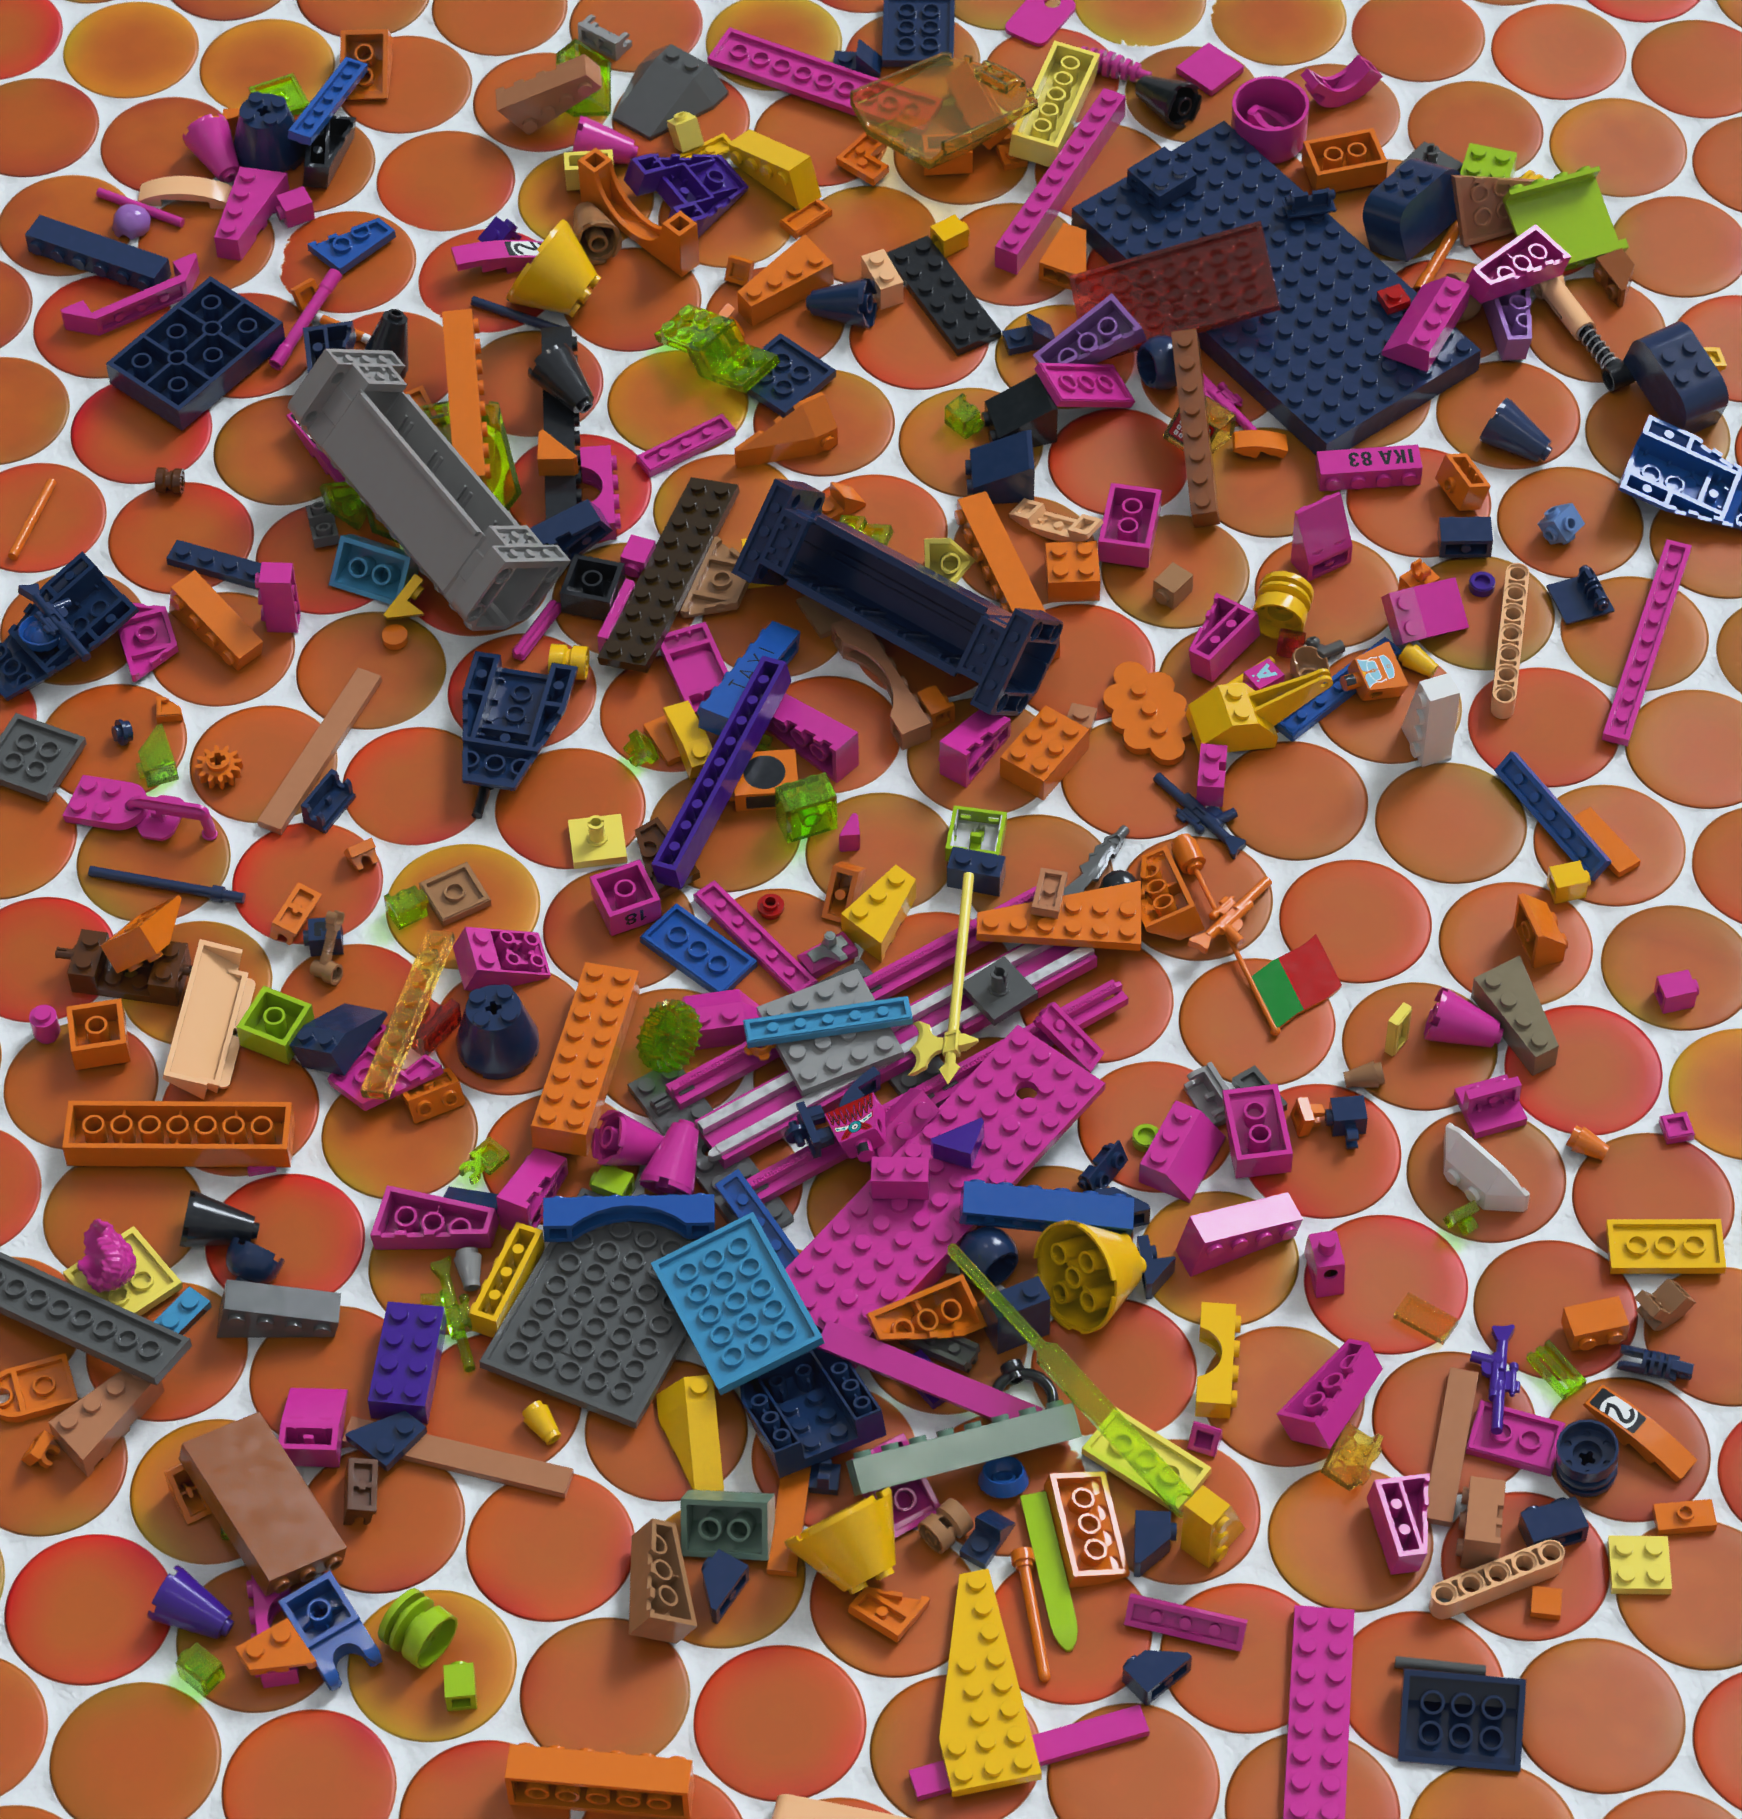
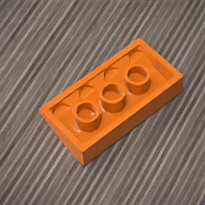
(1086, 1528)

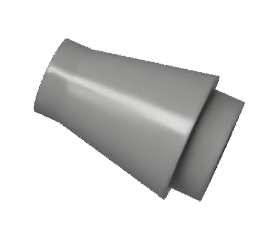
(469, 1267)

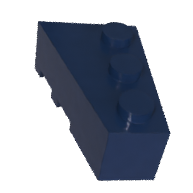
(329, 336)
(574, 529)

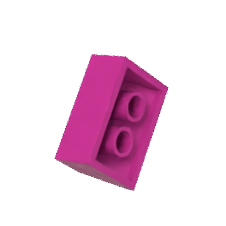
(1181, 1152)

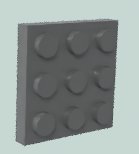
(36, 756)

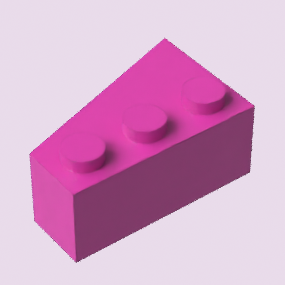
(972, 746)
(524, 1193)
(1401, 1520)

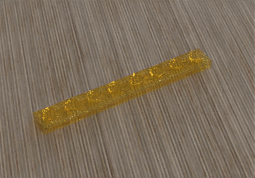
(407, 1015)

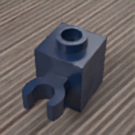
(1347, 1118)

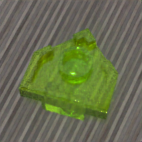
(344, 503)

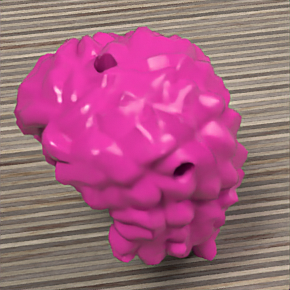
(108, 1258)

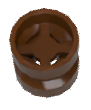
(172, 480)

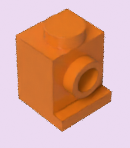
(937, 706)

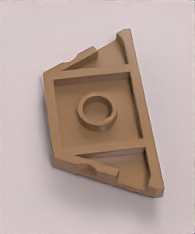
(715, 585)

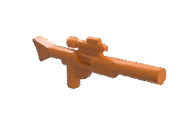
(1230, 921)

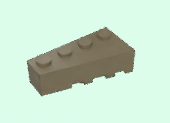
(1512, 1000)

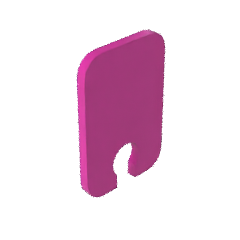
(1037, 22)

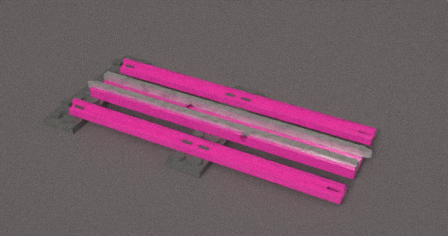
(764, 1112)

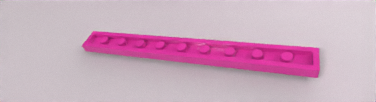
(1646, 643)

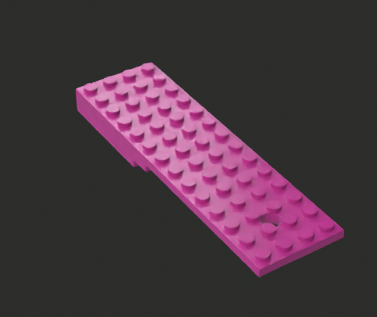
(899, 1246)

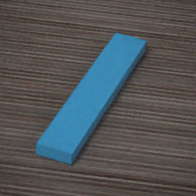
(827, 1022)

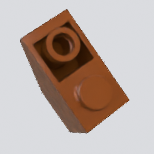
(1615, 274)

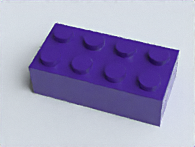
(407, 1360)

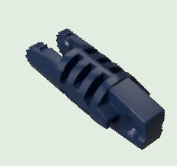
(1655, 1364)

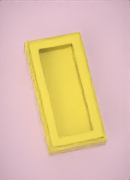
(1398, 1029)

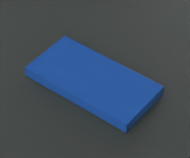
(698, 950)

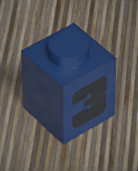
(315, 937)

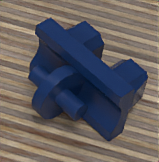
(807, 1120)

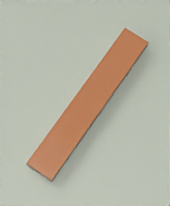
(1451, 1446)

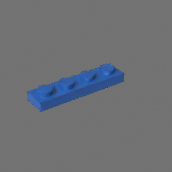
(743, 1201)

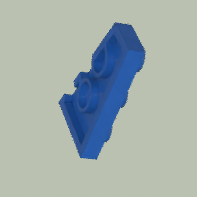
(351, 248)

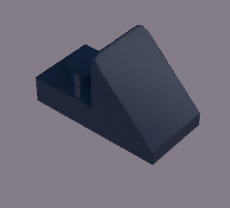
(863, 60)
(1028, 338)
(1157, 1269)
(987, 1538)

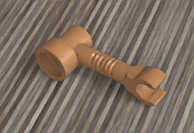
(325, 967)

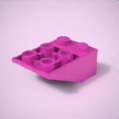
(1321, 537)
(499, 957)
(314, 1426)

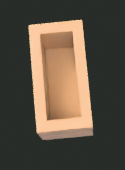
(885, 276)

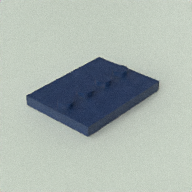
(916, 30)

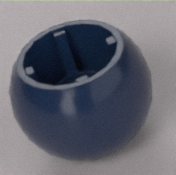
(1156, 363)
(991, 1252)

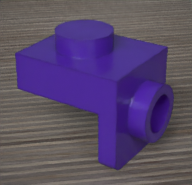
(499, 231)

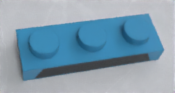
(184, 1311)

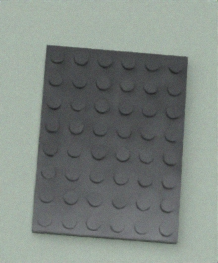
(606, 1305)

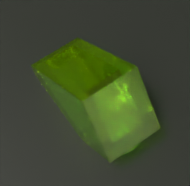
(156, 759)

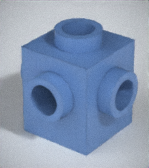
(1561, 523)

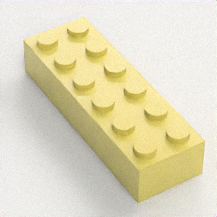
(1060, 97)

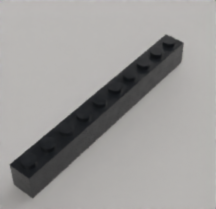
(560, 423)

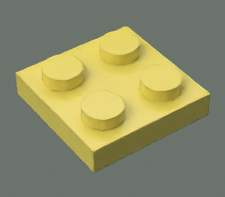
(1639, 1565)

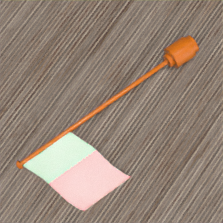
(1285, 984)

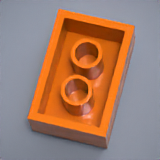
(1344, 161)
(1044, 752)

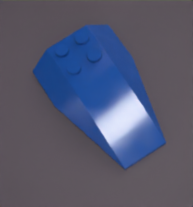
(1683, 476)

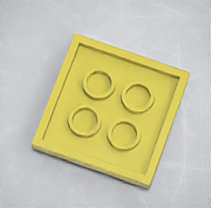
(146, 1289)

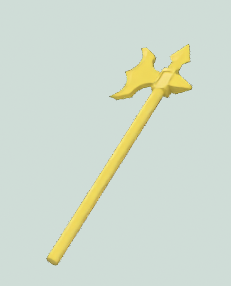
(953, 1042)

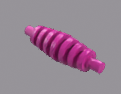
(1118, 66)

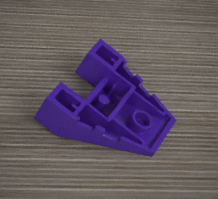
(696, 186)

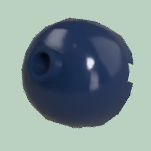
(252, 1262)

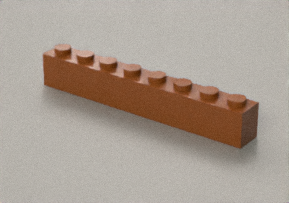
(1195, 428)

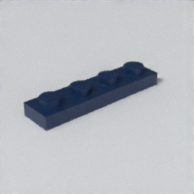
(214, 563)

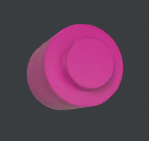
(44, 1024)

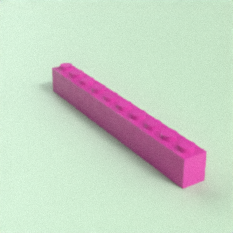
(1060, 181)

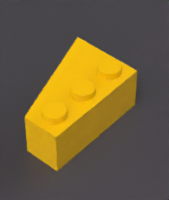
(880, 911)
(1208, 1527)

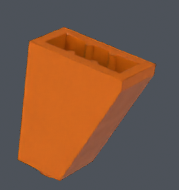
(1064, 256)

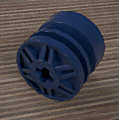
(1587, 1458)

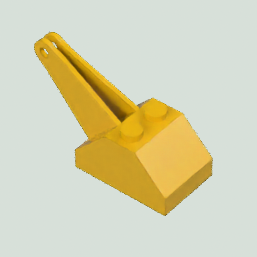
(1247, 717)

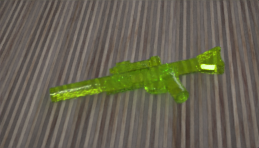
(456, 1314)

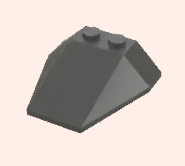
(665, 85)

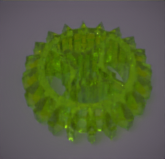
(669, 1036)

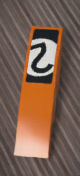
(1640, 1431)

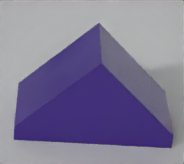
(960, 1144)

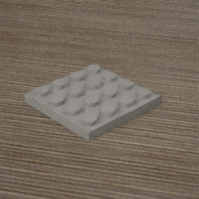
(832, 1059)

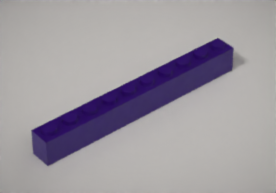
(721, 772)

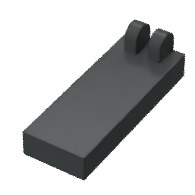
(952, 1351)

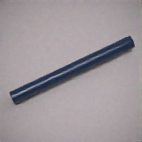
(511, 313)

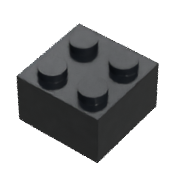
(591, 586)

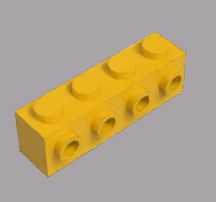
(508, 1276)

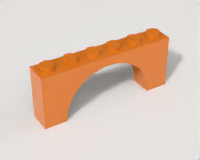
(672, 243)

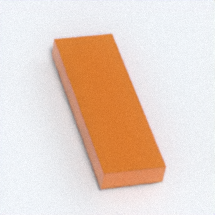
(1618, 852)

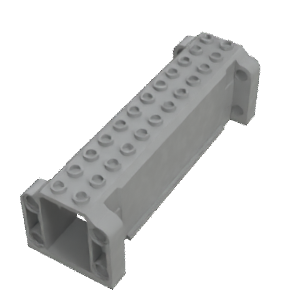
(424, 489)

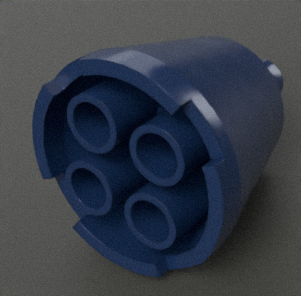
(263, 134)
(496, 1033)

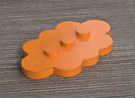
(1148, 713)

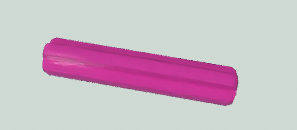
(536, 630)

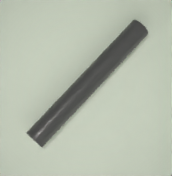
(1437, 1665)

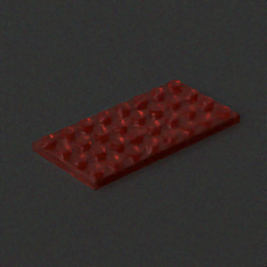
(1187, 284)

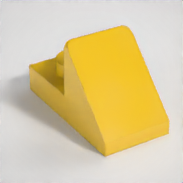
(401, 606)

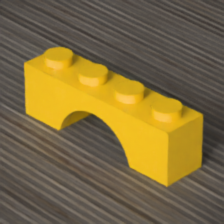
(1214, 1389)

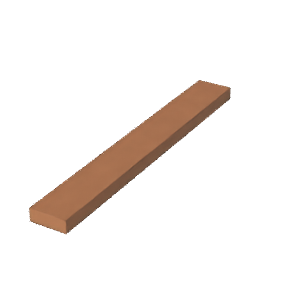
(319, 751)
(483, 1463)

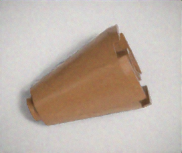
(596, 233)

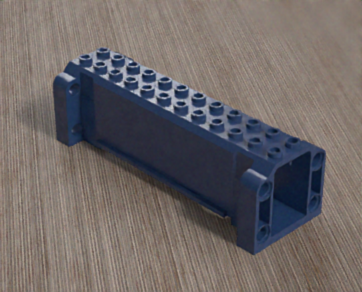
(899, 598)

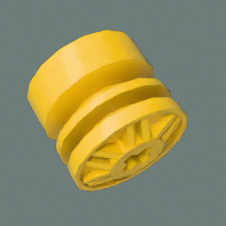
(1283, 603)

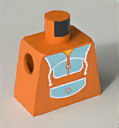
(1375, 674)

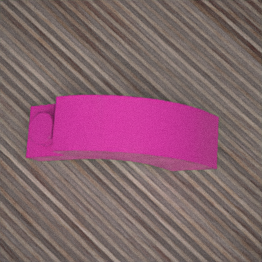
(1344, 86)

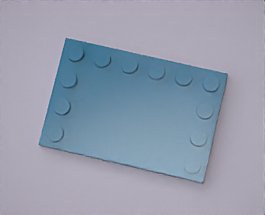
(737, 1303)

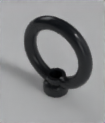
(1014, 1373)

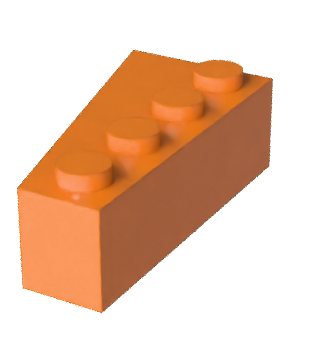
(785, 281)
(214, 621)

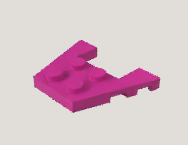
(350, 1084)

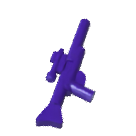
(1501, 1381)

